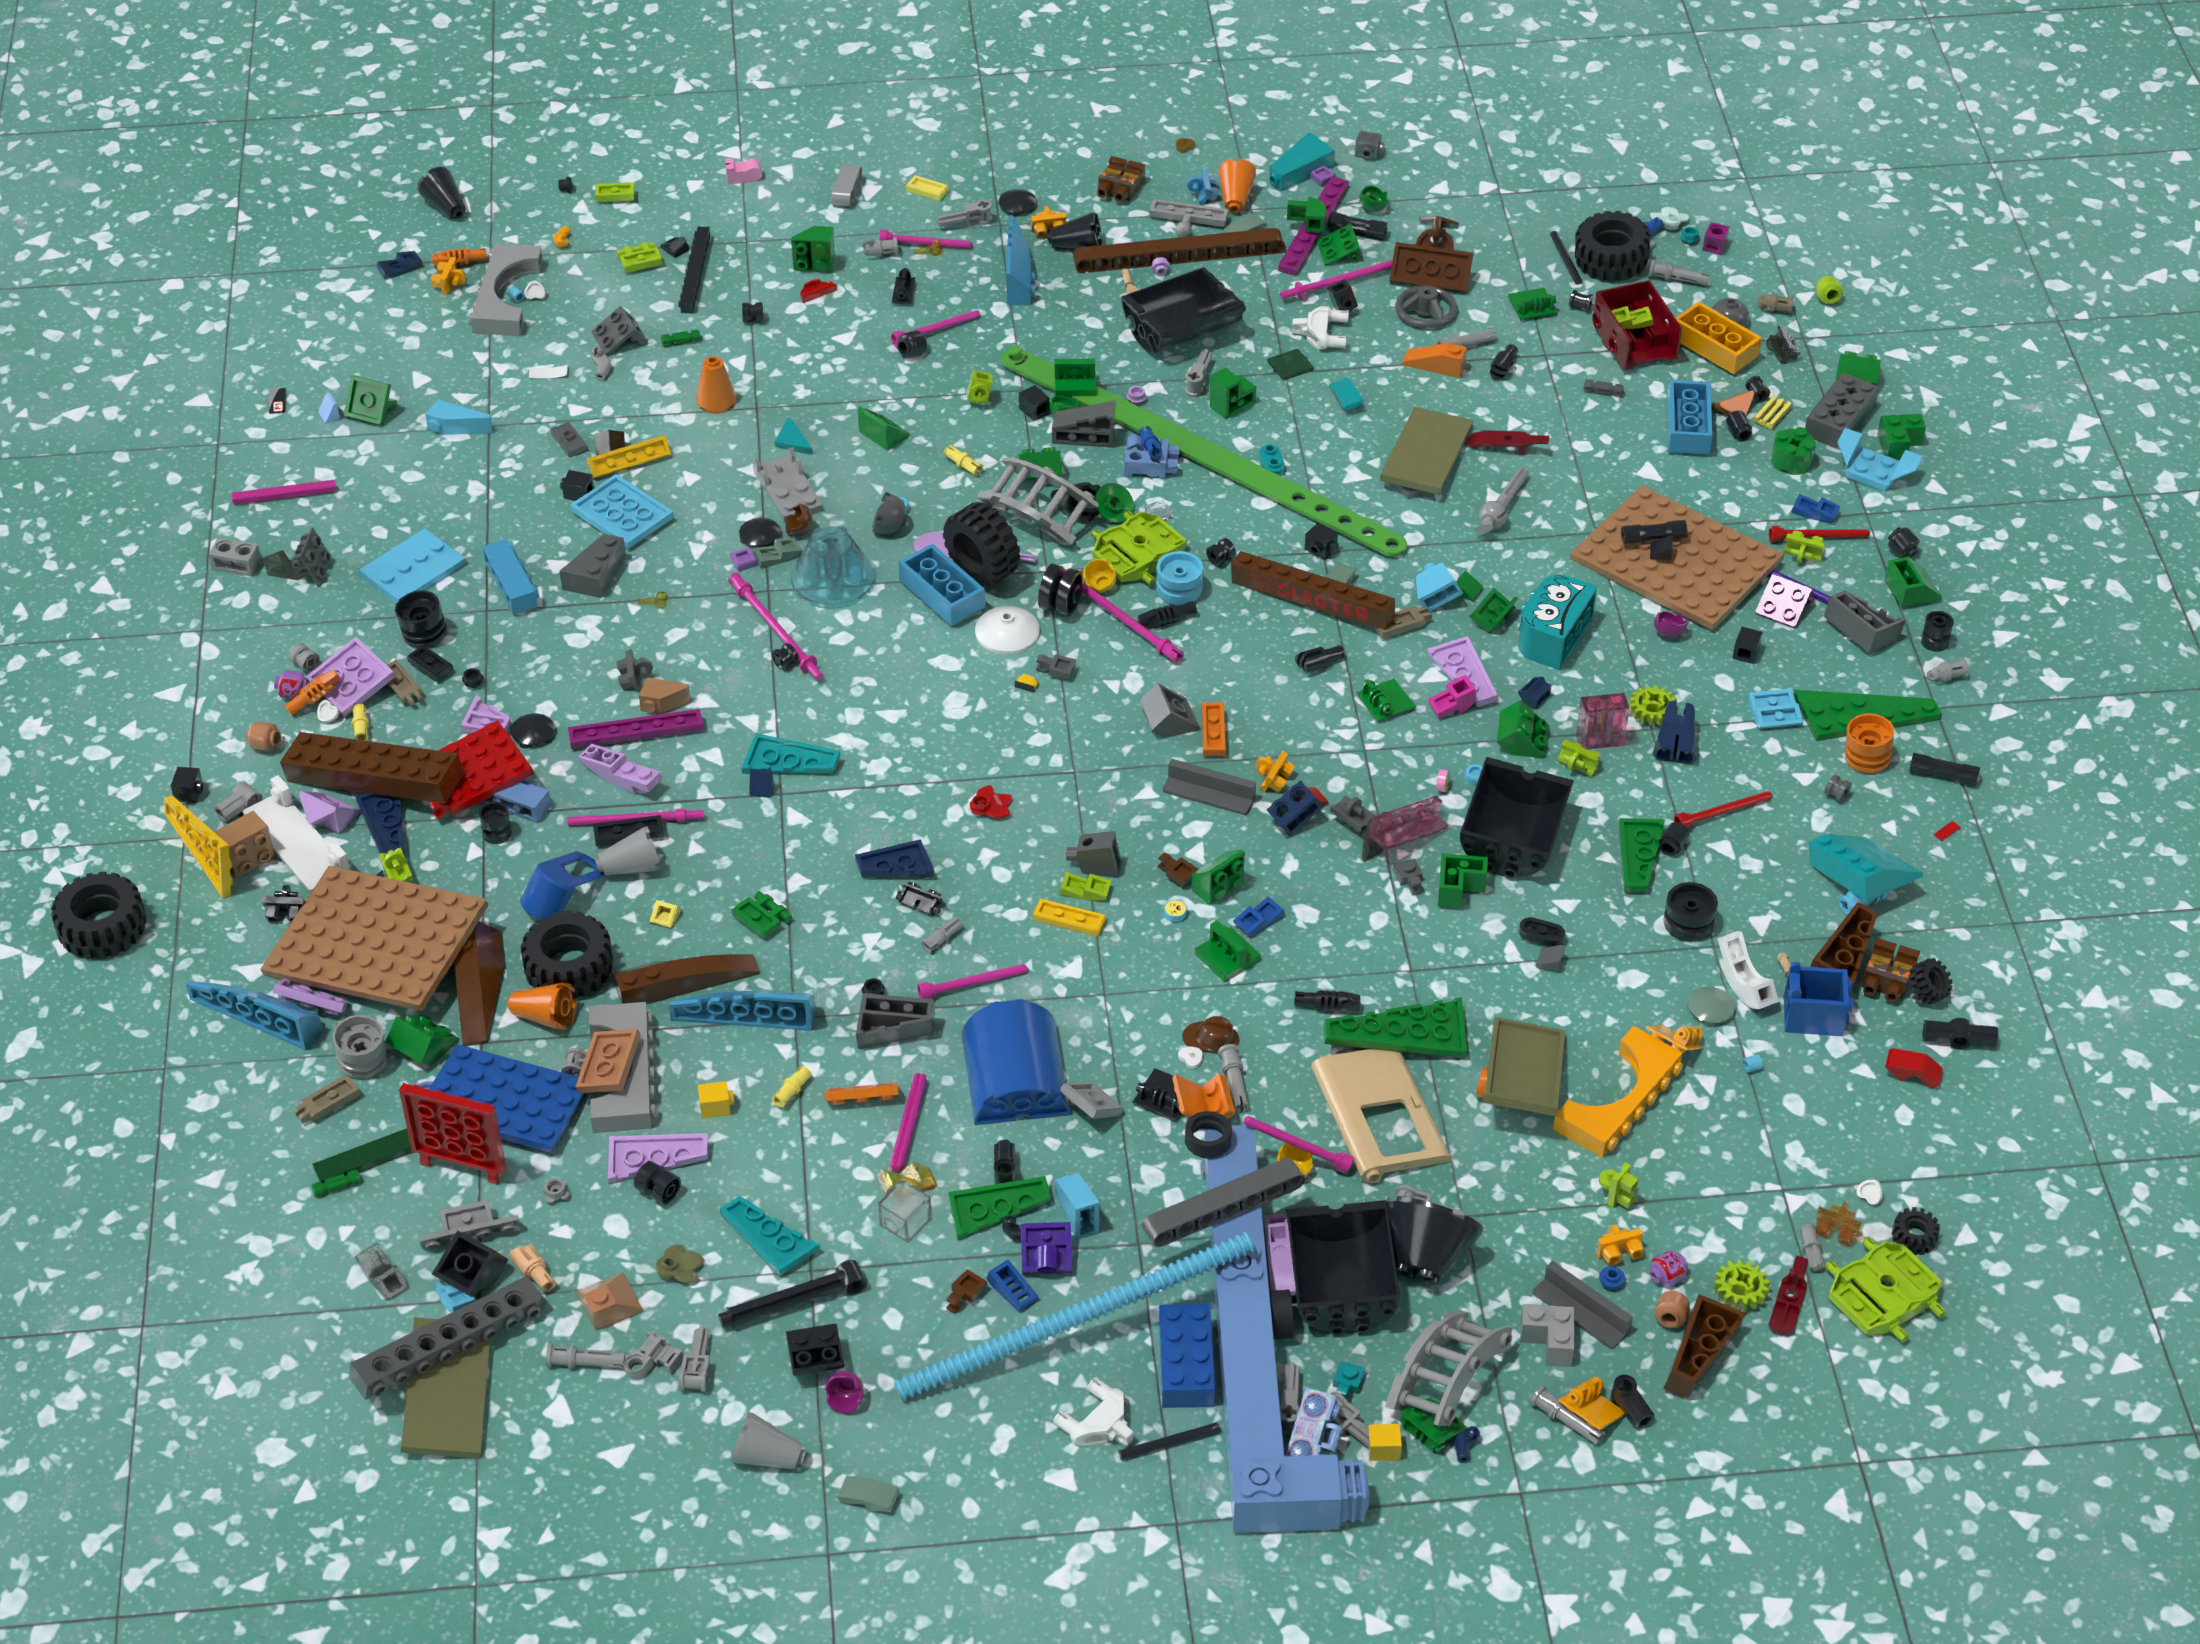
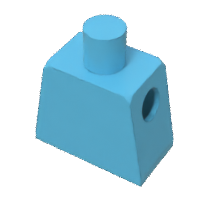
(1436, 586)

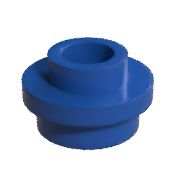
(1611, 1283)

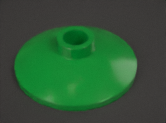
(1118, 497)

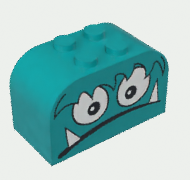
(1556, 619)

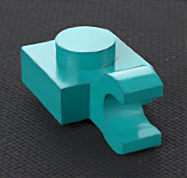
(1348, 1378)

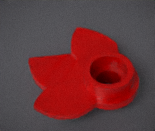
(990, 803)

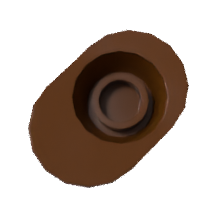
(1210, 1034)

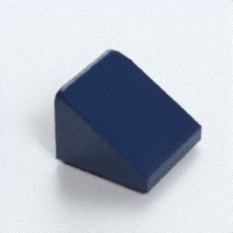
(761, 783)

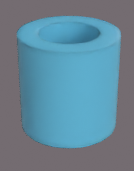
(516, 294)
(1752, 1063)

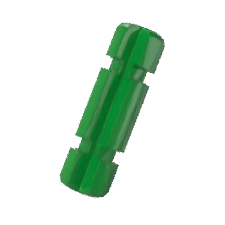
(680, 337)
(336, 1183)

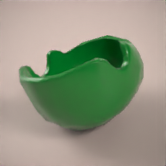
(1373, 198)
(1061, 403)

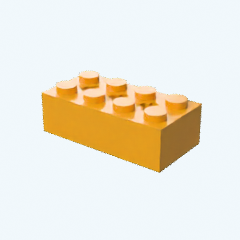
(1718, 338)

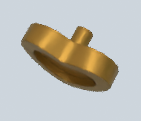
(1184, 144)

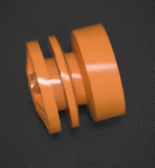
(1869, 743)

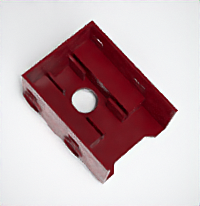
(1653, 342)

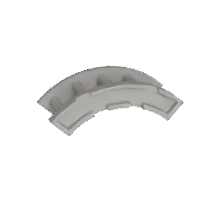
(1024, 509)
(1429, 1344)

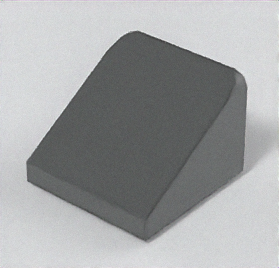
(1551, 958)

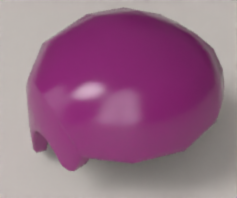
(1670, 624)
(844, 1391)

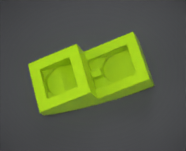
(1634, 319)
(1082, 888)

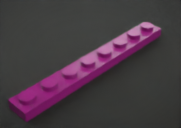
(1305, 241)

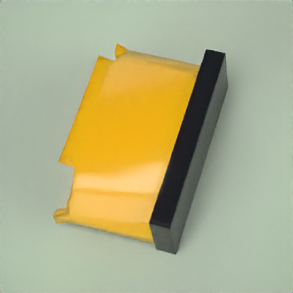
(1026, 683)

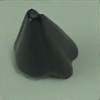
(1069, 503)

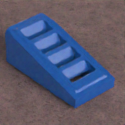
(1007, 1268)

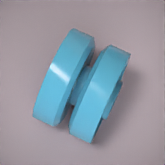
(1179, 577)

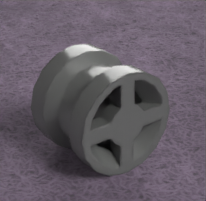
(1838, 788)

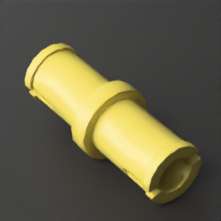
(963, 460)
(360, 722)
(791, 1086)

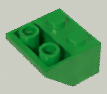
(814, 249)
(1863, 368)
(1047, 457)
(1910, 582)
(1522, 731)
(1219, 876)
(420, 1038)

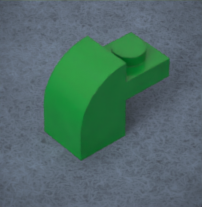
(1310, 212)

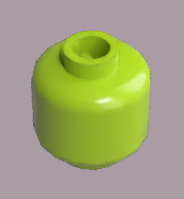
(1829, 290)

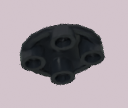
(1017, 201)
(759, 532)
(532, 730)

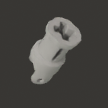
(880, 247)
(1946, 670)

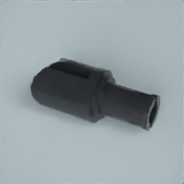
(1503, 362)
(1318, 657)

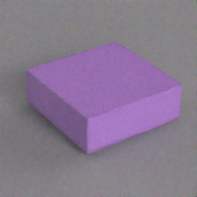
(1321, 175)
(743, 559)

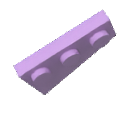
(330, 1003)

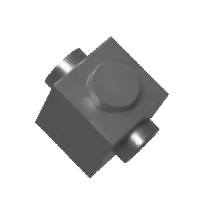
(1368, 145)

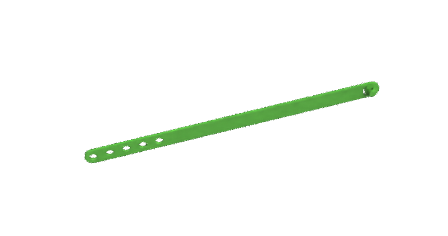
(1219, 459)

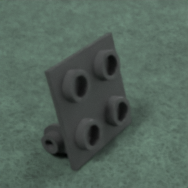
(313, 556)

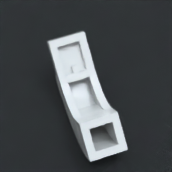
(1741, 975)

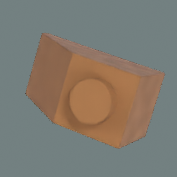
(663, 696)

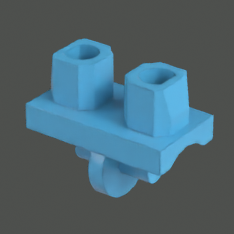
(1204, 186)

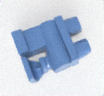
(1141, 463)

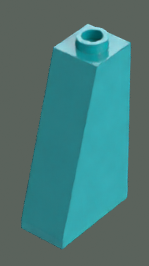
(1300, 160)

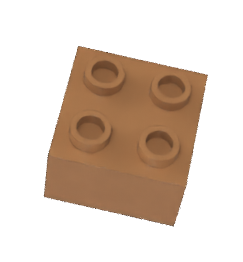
(248, 843)

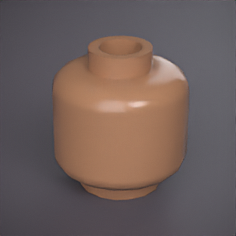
(263, 736)
(1672, 1309)

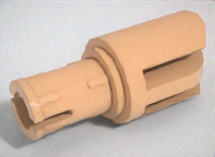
(532, 1266)

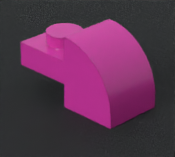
(1458, 696)

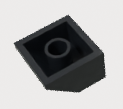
(469, 1264)

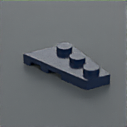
(896, 861)

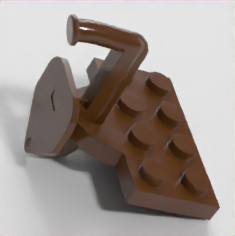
(1432, 262)

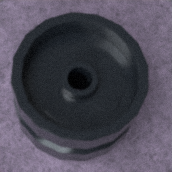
(1060, 589)
(1690, 911)

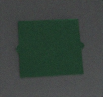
(1290, 364)

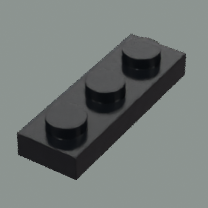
(613, 832)

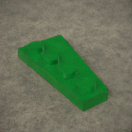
(989, 1205)

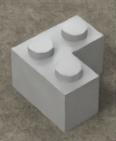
(1551, 1327)

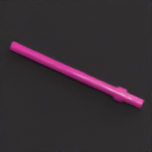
(679, 815)

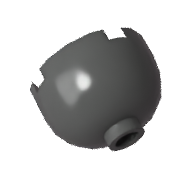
(1733, 310)
(890, 515)

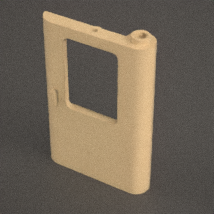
(1371, 1080)

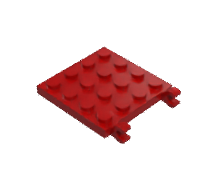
(489, 765)
(453, 1130)

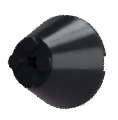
(1428, 1237)

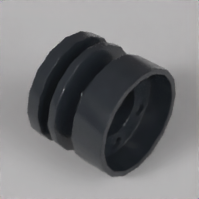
(421, 619)

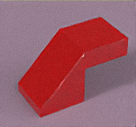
(1906, 1064)

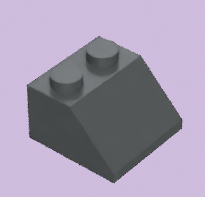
(1168, 712)

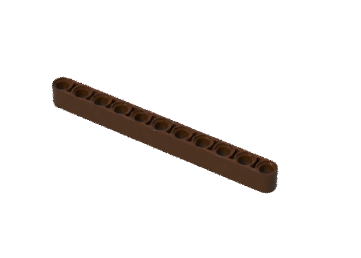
(1178, 250)

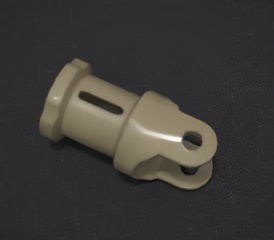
(1773, 302)

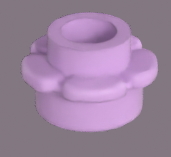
(1160, 266)
(1136, 394)

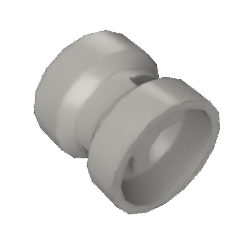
(305, 658)

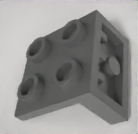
(616, 330)

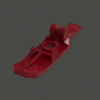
(1506, 439)
(1786, 1307)

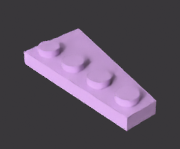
(1460, 659)
(667, 1150)

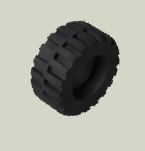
(1617, 229)
(982, 543)
(565, 933)
(101, 936)

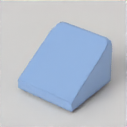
(329, 409)

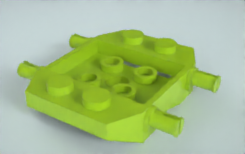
(1156, 539)
(1912, 1290)

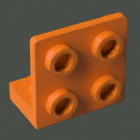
(1211, 1097)

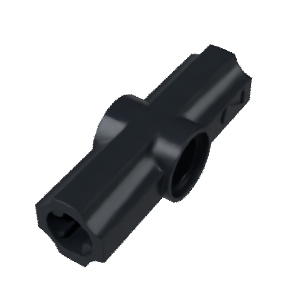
(1960, 1033)

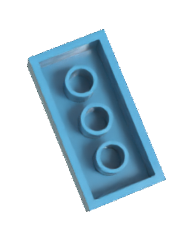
(1689, 417)
(942, 584)

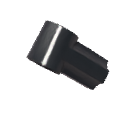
(1004, 1162)
(1631, 1401)

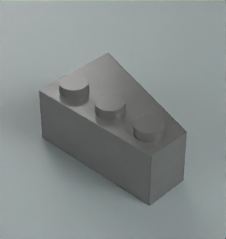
(1086, 425)
(594, 567)
(1861, 622)
(893, 1019)

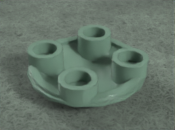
(1711, 1005)

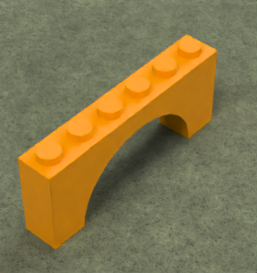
(1601, 1126)

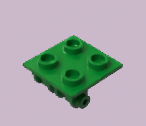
(1338, 245)
(1533, 303)
(1384, 699)
(1421, 1424)

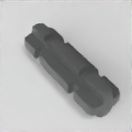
(1603, 387)

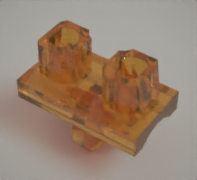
(1840, 1219)

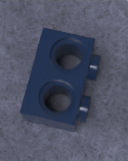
(1297, 811)

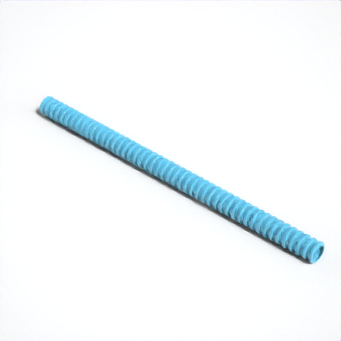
(1076, 1315)

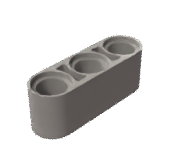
(846, 185)

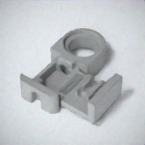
(655, 1350)

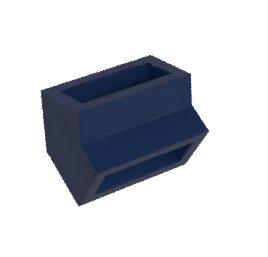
(1535, 692)

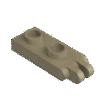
(1406, 620)
(403, 684)
(327, 1099)

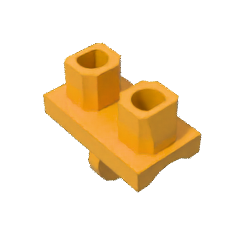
(1046, 220)
(447, 276)
(1267, 767)
(1620, 1242)

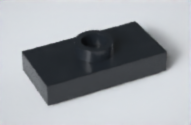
(430, 663)

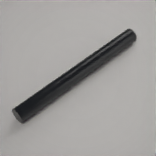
(1566, 258)
(1168, 1441)

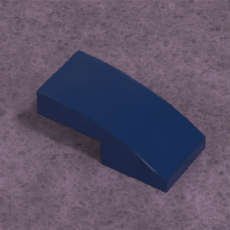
(402, 264)

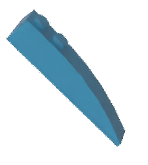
(1018, 267)
(748, 1008)
(259, 1011)

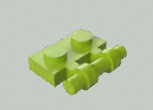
(639, 257)

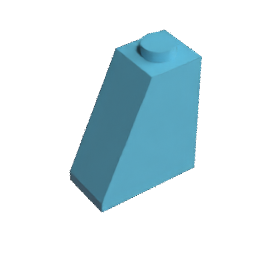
(1078, 1205)

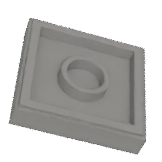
(1092, 1100)

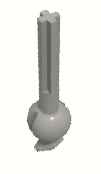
(1494, 513)

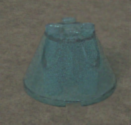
(832, 570)

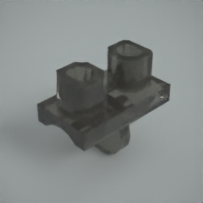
(1783, 345)

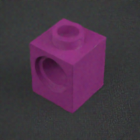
(1715, 238)

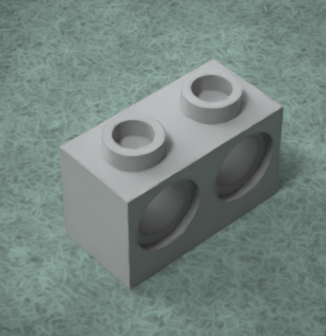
(235, 556)

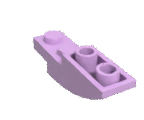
(617, 770)
(1279, 1253)

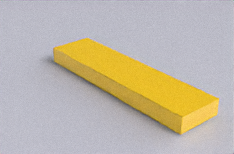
(628, 456)

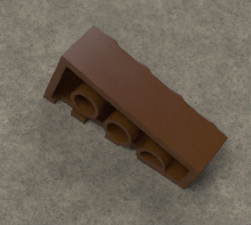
(1848, 942)

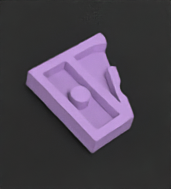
(481, 715)

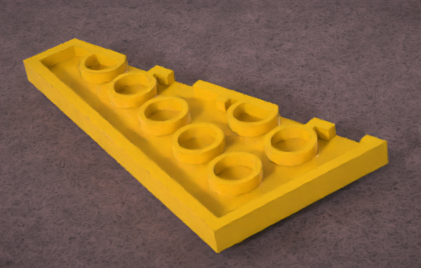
(203, 843)

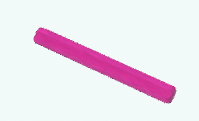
(283, 492)
(908, 1122)

